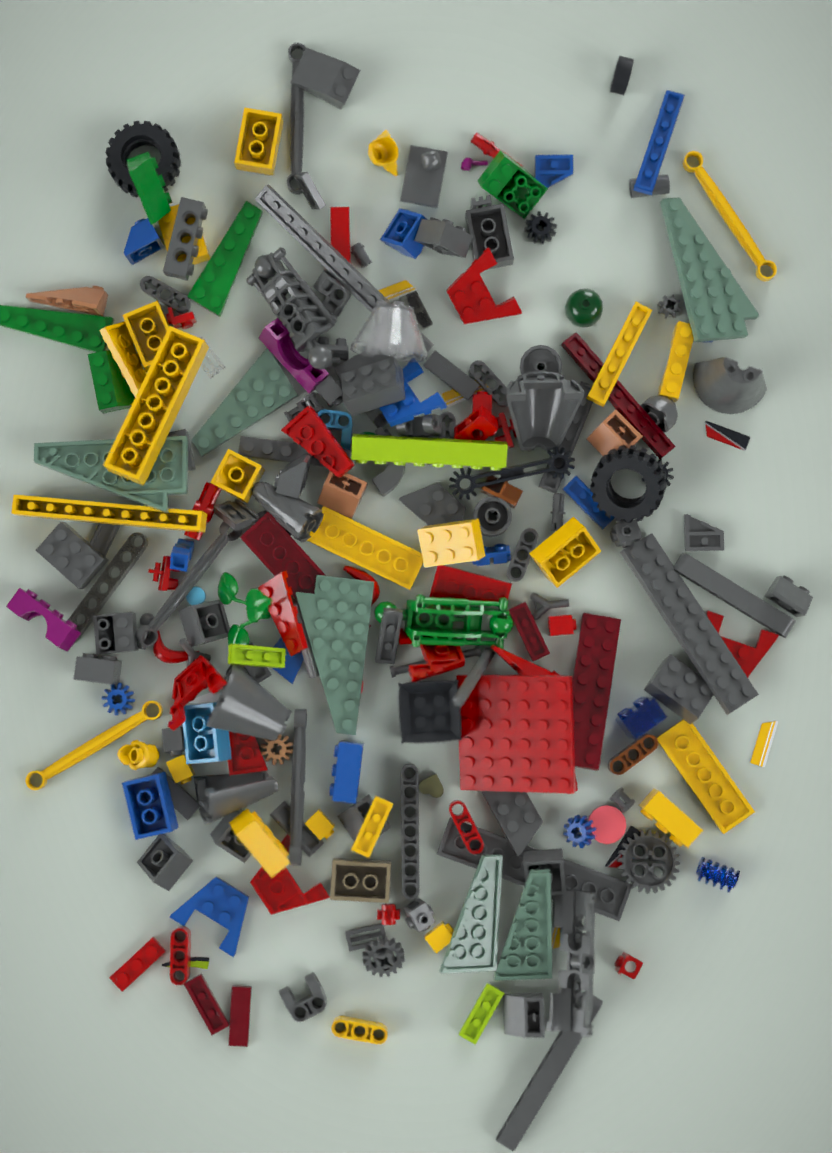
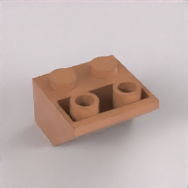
(612, 433)
(342, 493)

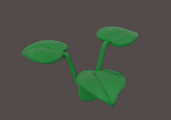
(256, 608)

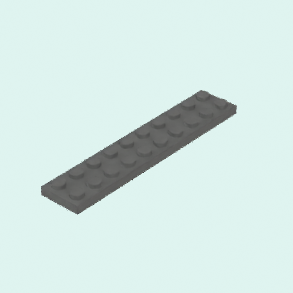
(689, 623)
(610, 891)

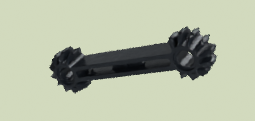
(512, 473)

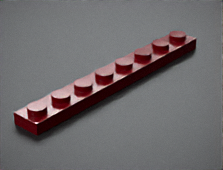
(619, 397)

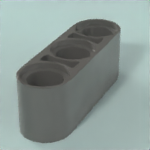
(526, 546)

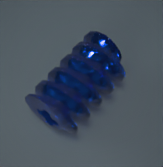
(717, 874)

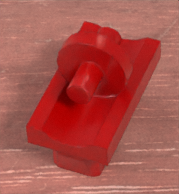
(502, 423)
(165, 582)

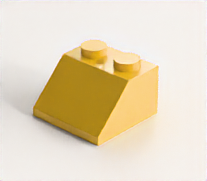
(237, 475)

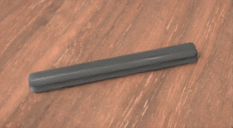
(473, 677)

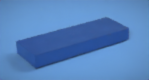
(583, 498)

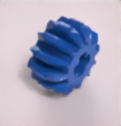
(117, 692)
(574, 834)

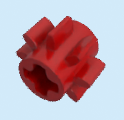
(388, 914)

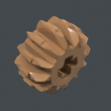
(271, 744)

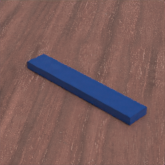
(659, 142)

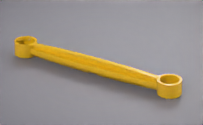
(729, 216)
(93, 745)

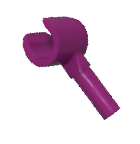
(468, 162)

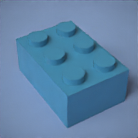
(203, 742)

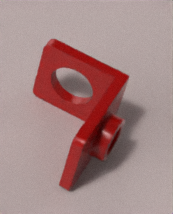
(621, 962)

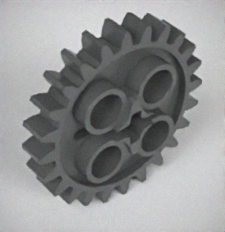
(648, 844)

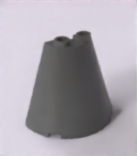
(727, 387)
(542, 408)
(248, 707)
(227, 794)

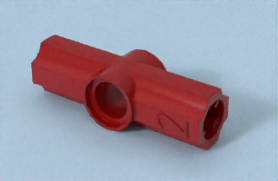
(206, 504)

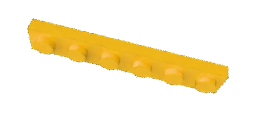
(619, 354)

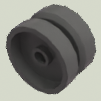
(538, 356)

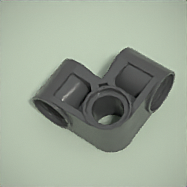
(329, 286)

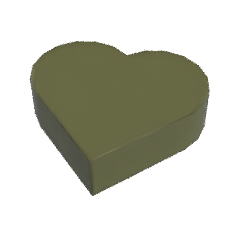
(431, 786)

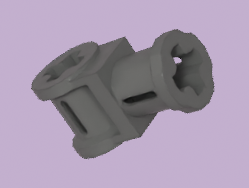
(303, 404)

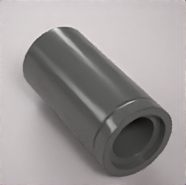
(661, 187)

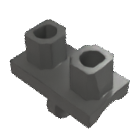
(339, 351)

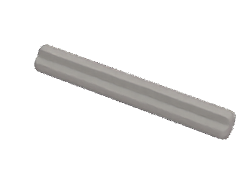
(307, 653)

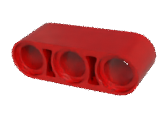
(470, 835)
(176, 964)

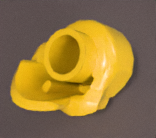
(138, 755)

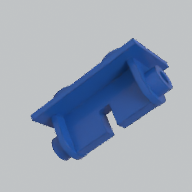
(499, 553)

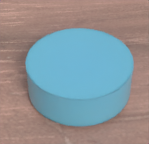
(196, 596)

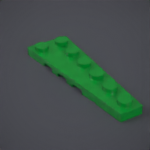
(220, 272)
(63, 327)

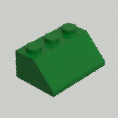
(149, 186)
(109, 384)

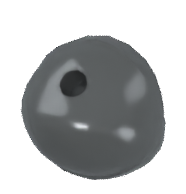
(431, 161)

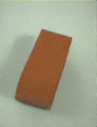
(641, 750)

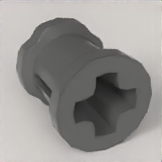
(616, 798)

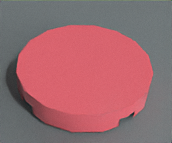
(609, 824)

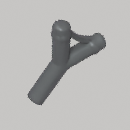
(546, 605)
(191, 653)

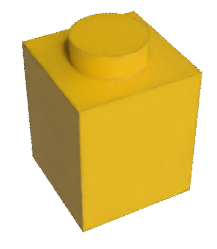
(180, 770)
(320, 825)
(439, 936)

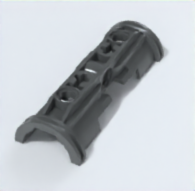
(565, 1006)

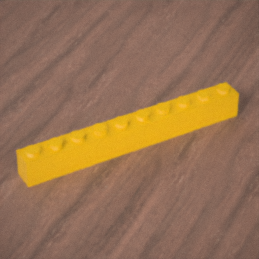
(108, 513)

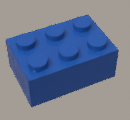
(346, 771)
(150, 805)

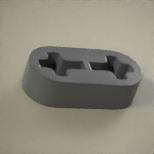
(452, 425)

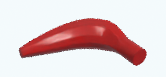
(361, 575)
(167, 655)

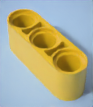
(368, 1036)

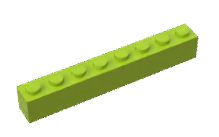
(429, 451)

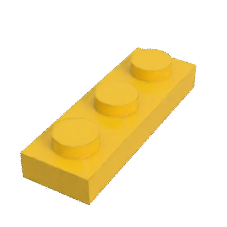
(372, 826)

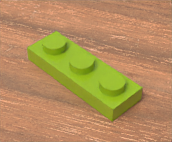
(256, 656)
(481, 1013)

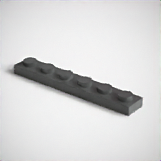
(275, 450)

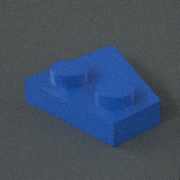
(553, 168)

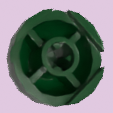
(584, 308)

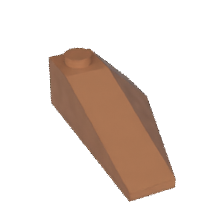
(80, 299)

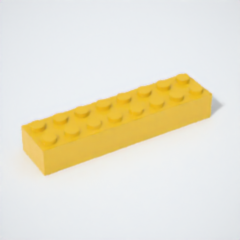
(156, 406)

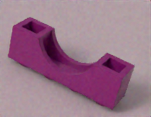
(279, 343)
(59, 631)

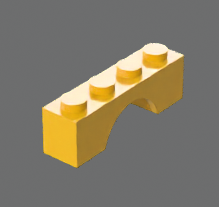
(677, 361)

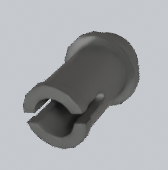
(360, 254)

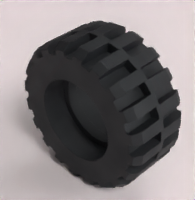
(137, 136)
(623, 507)

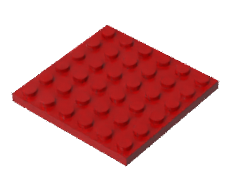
(518, 734)

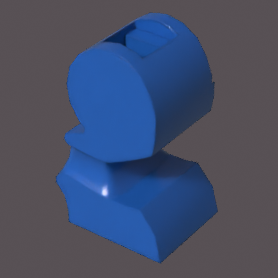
(181, 554)

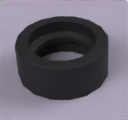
(621, 75)

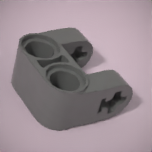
(421, 426)
(307, 1002)

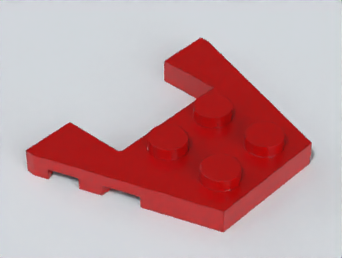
(472, 296)
(745, 655)
(437, 658)
(189, 683)
(282, 891)

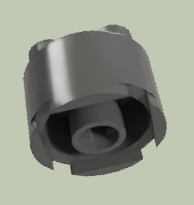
(503, 516)

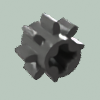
(668, 311)

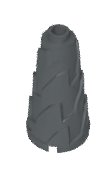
(291, 513)

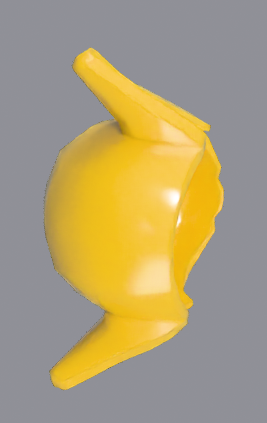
(384, 152)

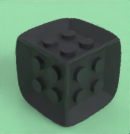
(429, 712)

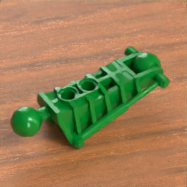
(415, 628)

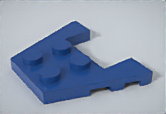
(408, 408)
(221, 904)

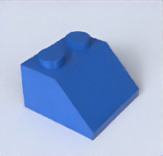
(402, 233)
(142, 241)

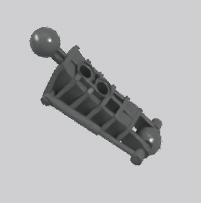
(301, 313)

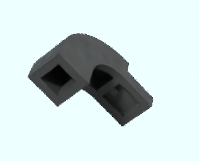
(391, 475)

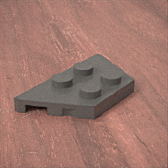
(434, 505)
(515, 816)

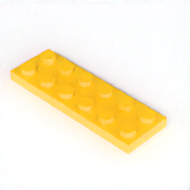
(367, 548)
(705, 775)

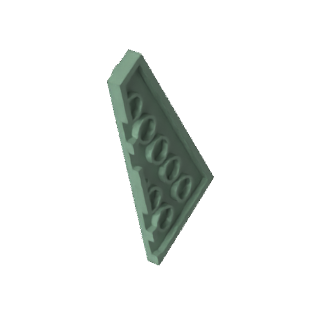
(253, 398)
(477, 929)
(529, 940)

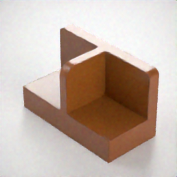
(502, 490)

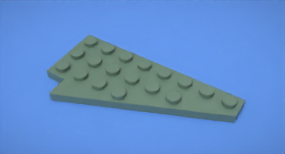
(710, 292)
(86, 459)
(338, 634)

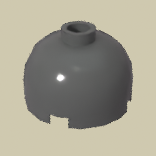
(662, 411)

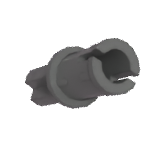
(557, 511)

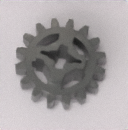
(383, 956)

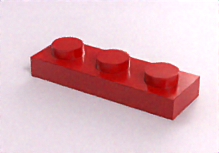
(137, 964)

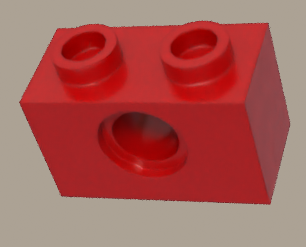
(479, 419)

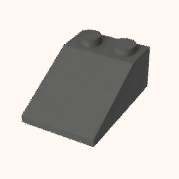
(325, 77)

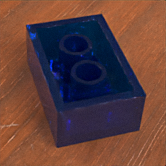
(641, 717)

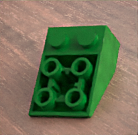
(512, 184)

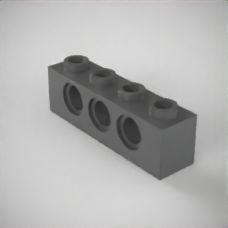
(187, 209)

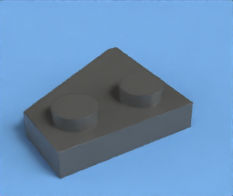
(701, 536)

